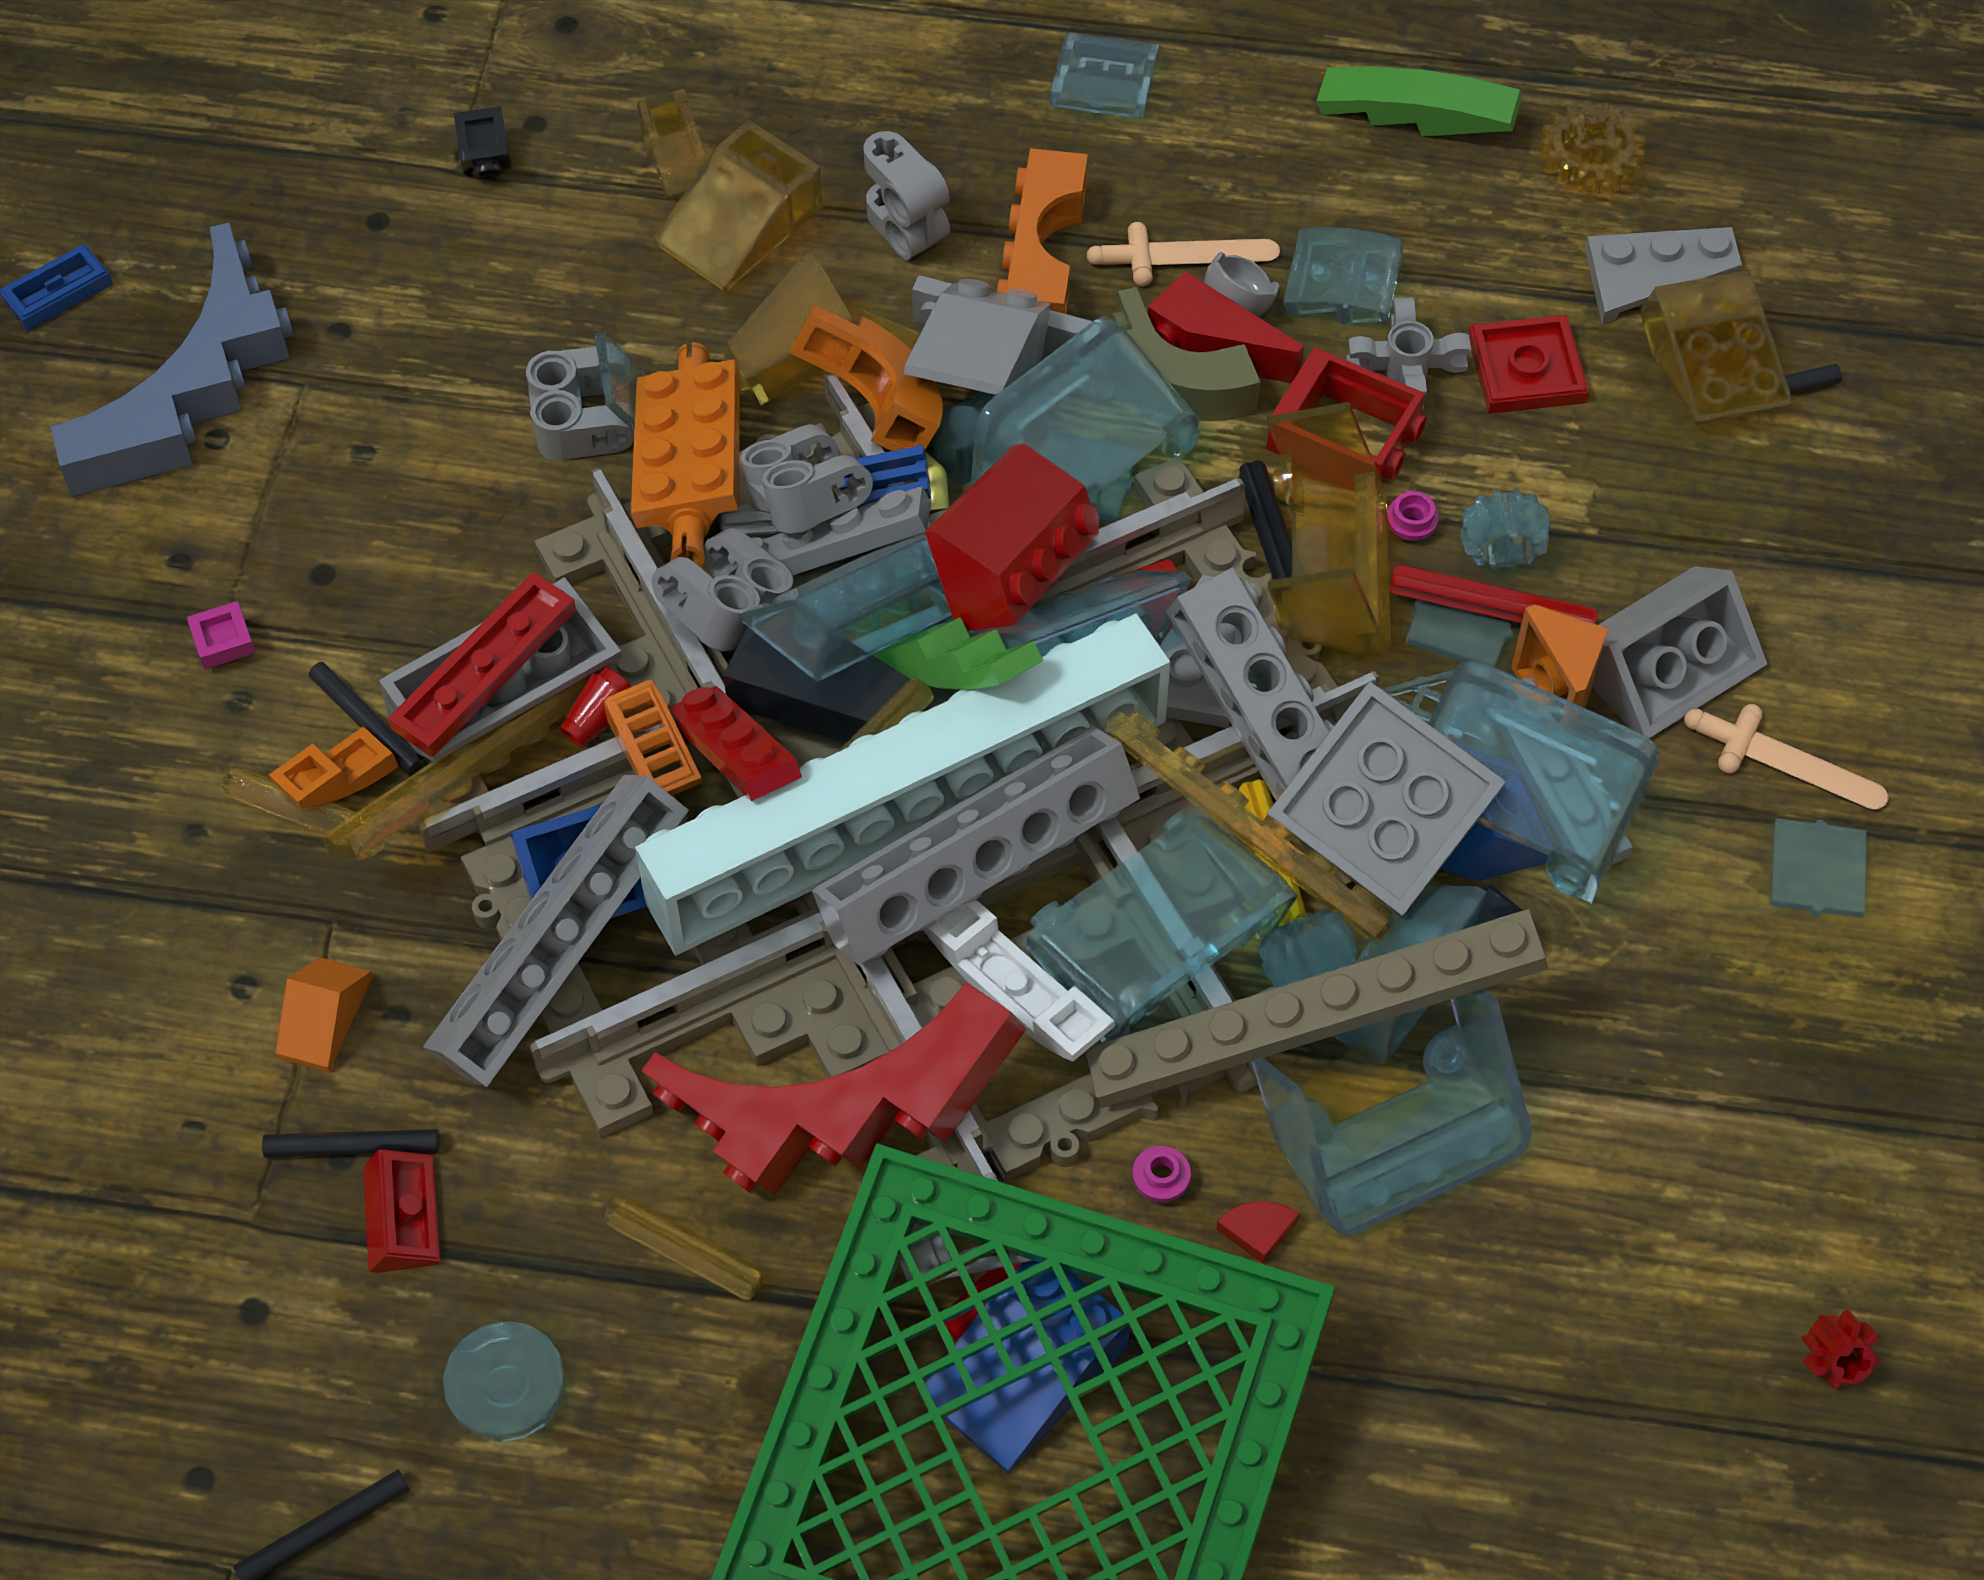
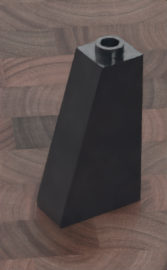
(777, 689)

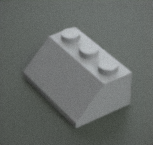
(1677, 649)

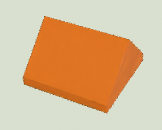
(1559, 653)

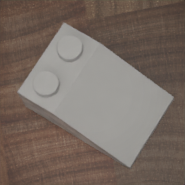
(980, 337)

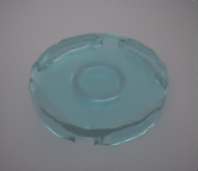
(504, 1381)

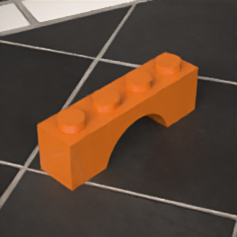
(1051, 199)

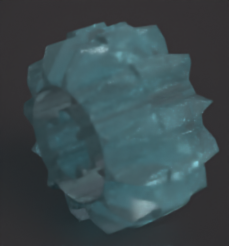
(1505, 530)
(1307, 948)

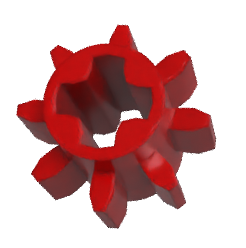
(1841, 1349)

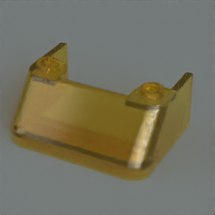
(1337, 533)

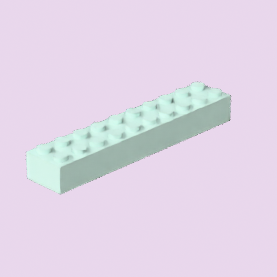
(884, 785)

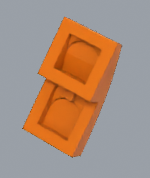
(347, 768)

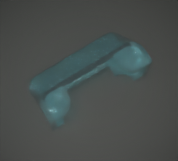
(1088, 411)
(1565, 769)
(1159, 919)

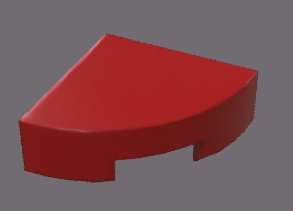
(1258, 1226)

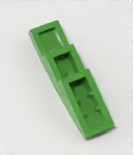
(1431, 99)
(953, 660)

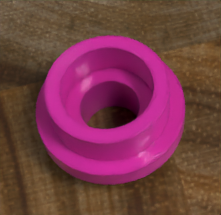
(1412, 505)
(1161, 1189)

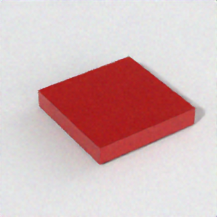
(1528, 364)

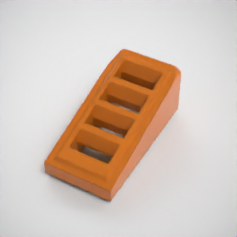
(641, 709)

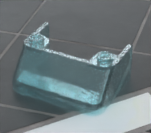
(1413, 1144)

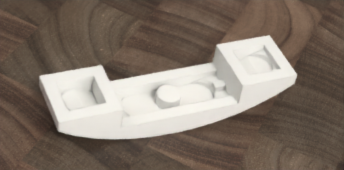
(995, 966)

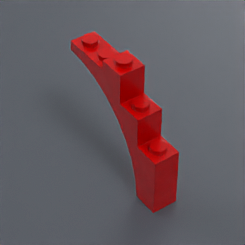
(919, 1085)

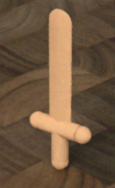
(1143, 254)
(1744, 740)

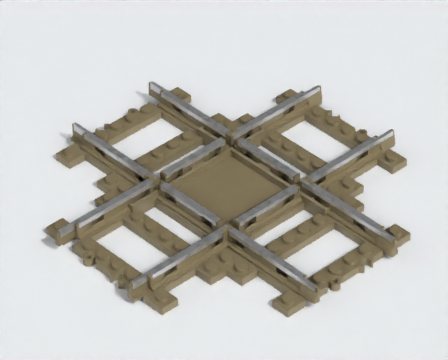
(822, 993)

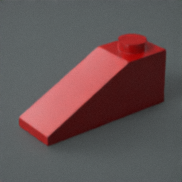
(1206, 321)

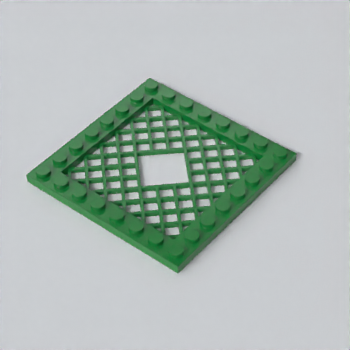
(908, 1189)

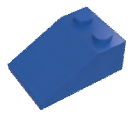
(1020, 1415)

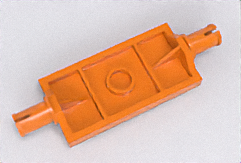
(686, 449)

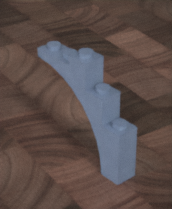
(153, 422)

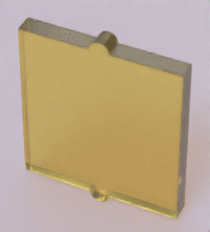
(1357, 1085)

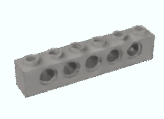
(1226, 668)
(1013, 821)
(553, 931)

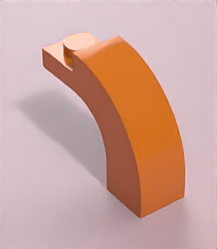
(874, 363)

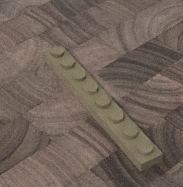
(1316, 1008)

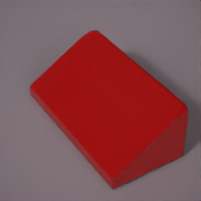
(400, 1211)

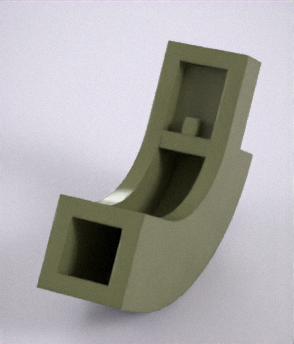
(1213, 383)

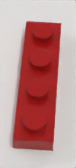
(482, 664)
(734, 742)

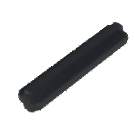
(1267, 518)

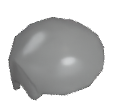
(1242, 282)

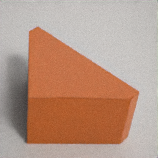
(319, 1012)

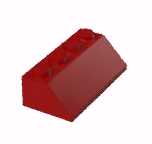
(1010, 538)

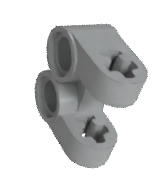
(911, 195)
(559, 422)
(801, 489)
(716, 605)

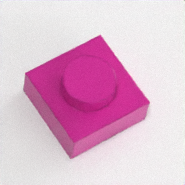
(220, 635)

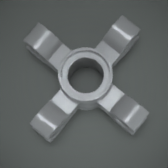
(1410, 349)

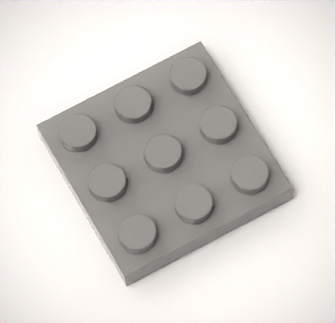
(1386, 798)

